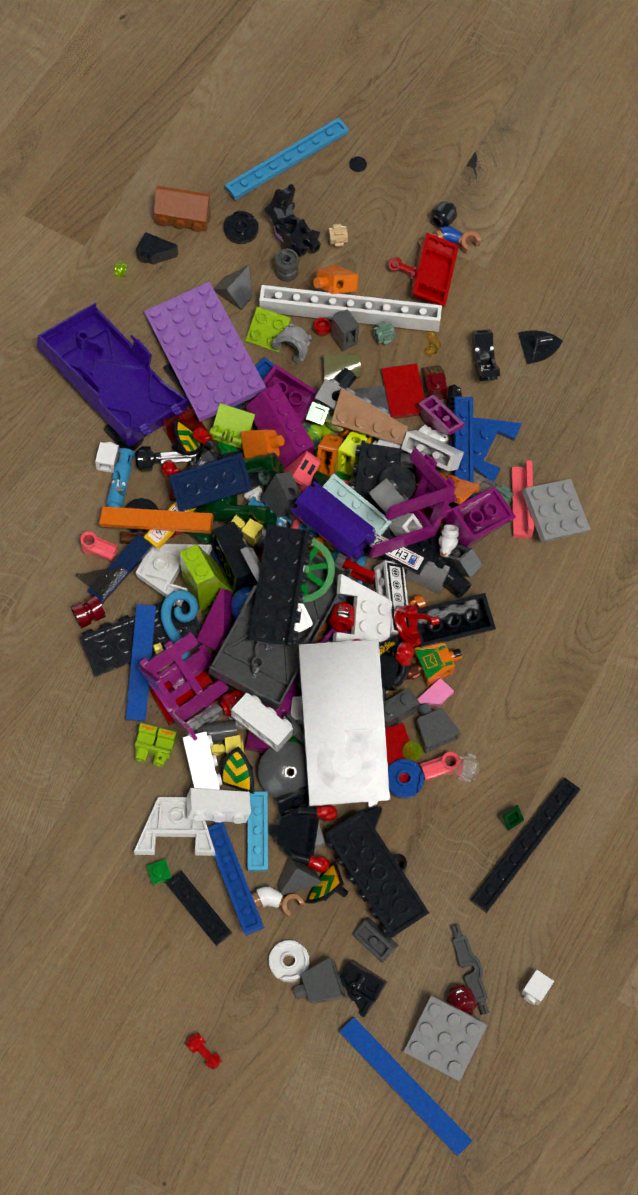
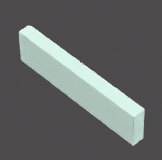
(357, 504)

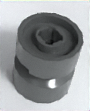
(286, 265)

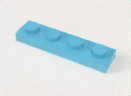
(258, 833)

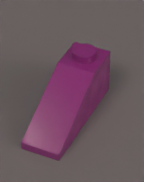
(439, 416)
(217, 622)

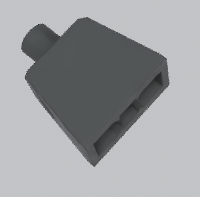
(282, 495)
(435, 728)
(321, 983)

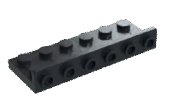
(371, 463)
(280, 586)
(113, 643)
(376, 874)

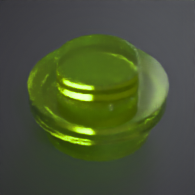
(120, 269)
(412, 751)

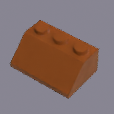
(182, 208)

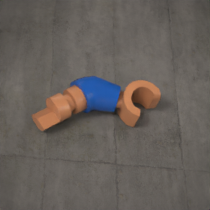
(455, 236)

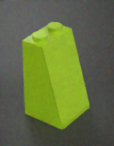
(202, 576)

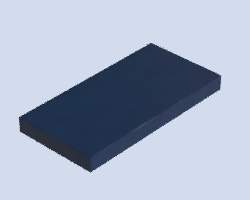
(210, 482)

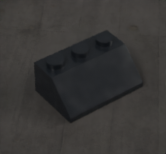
(227, 548)

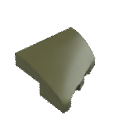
(337, 362)

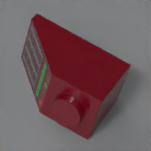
(435, 381)

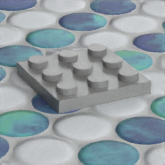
(556, 510)
(445, 1038)

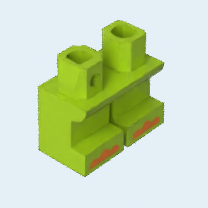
(155, 743)

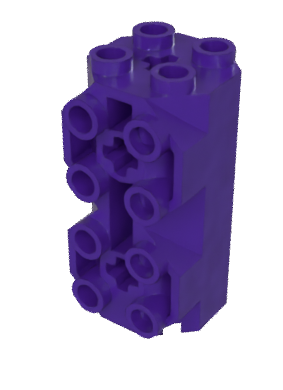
(334, 521)

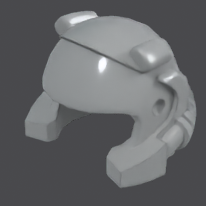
(295, 337)

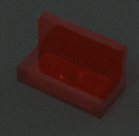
(188, 418)

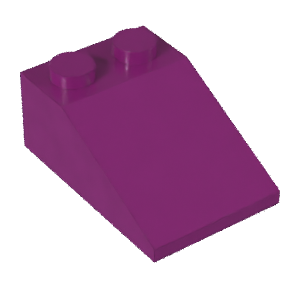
(297, 392)
(480, 516)

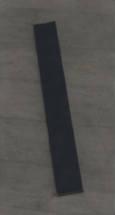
(525, 845)

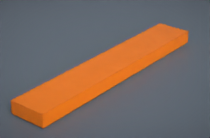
(156, 520)

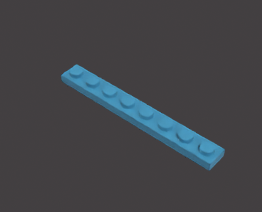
(286, 159)

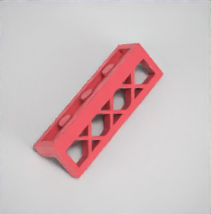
(520, 479)

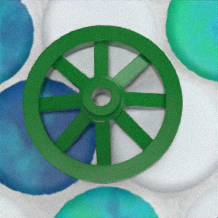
(308, 568)

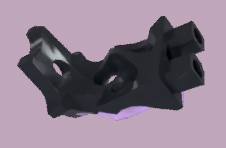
(299, 235)

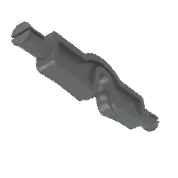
(467, 959)

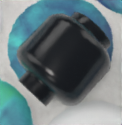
(443, 214)

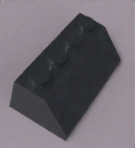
(456, 620)

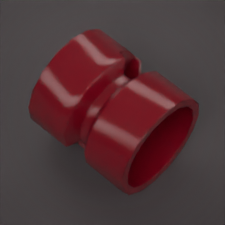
(88, 611)

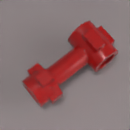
(396, 264)
(195, 1043)

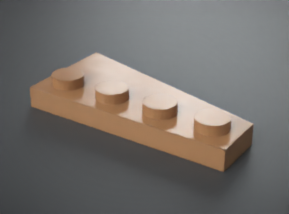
(363, 418)

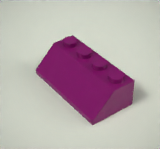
(275, 413)

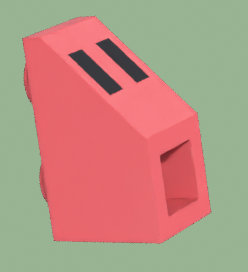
(303, 469)

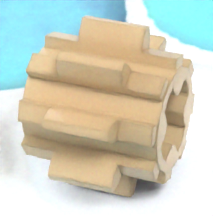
(338, 235)

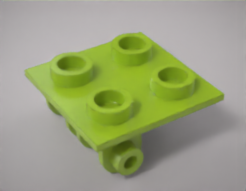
(265, 328)
(230, 423)

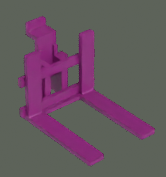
(431, 492)
(182, 677)

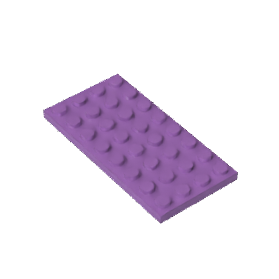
(205, 351)

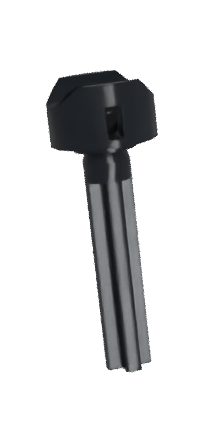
(158, 458)

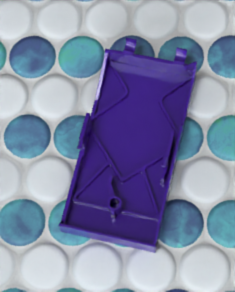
(111, 373)

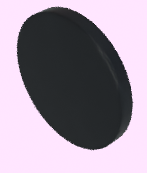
(358, 164)

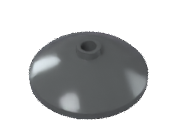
(274, 767)

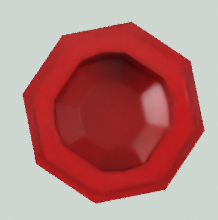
(322, 326)

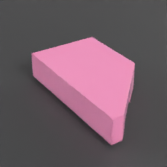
(436, 694)

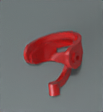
(411, 633)

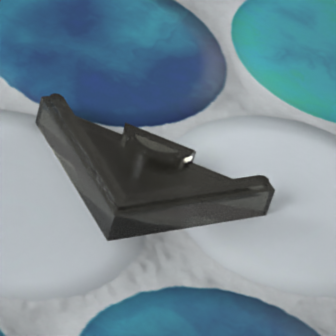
(101, 580)

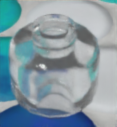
(468, 768)

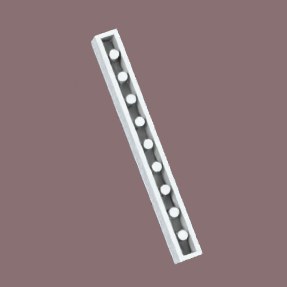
(363, 309)

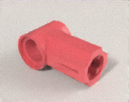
(99, 547)
(438, 767)

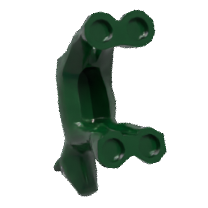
(227, 508)

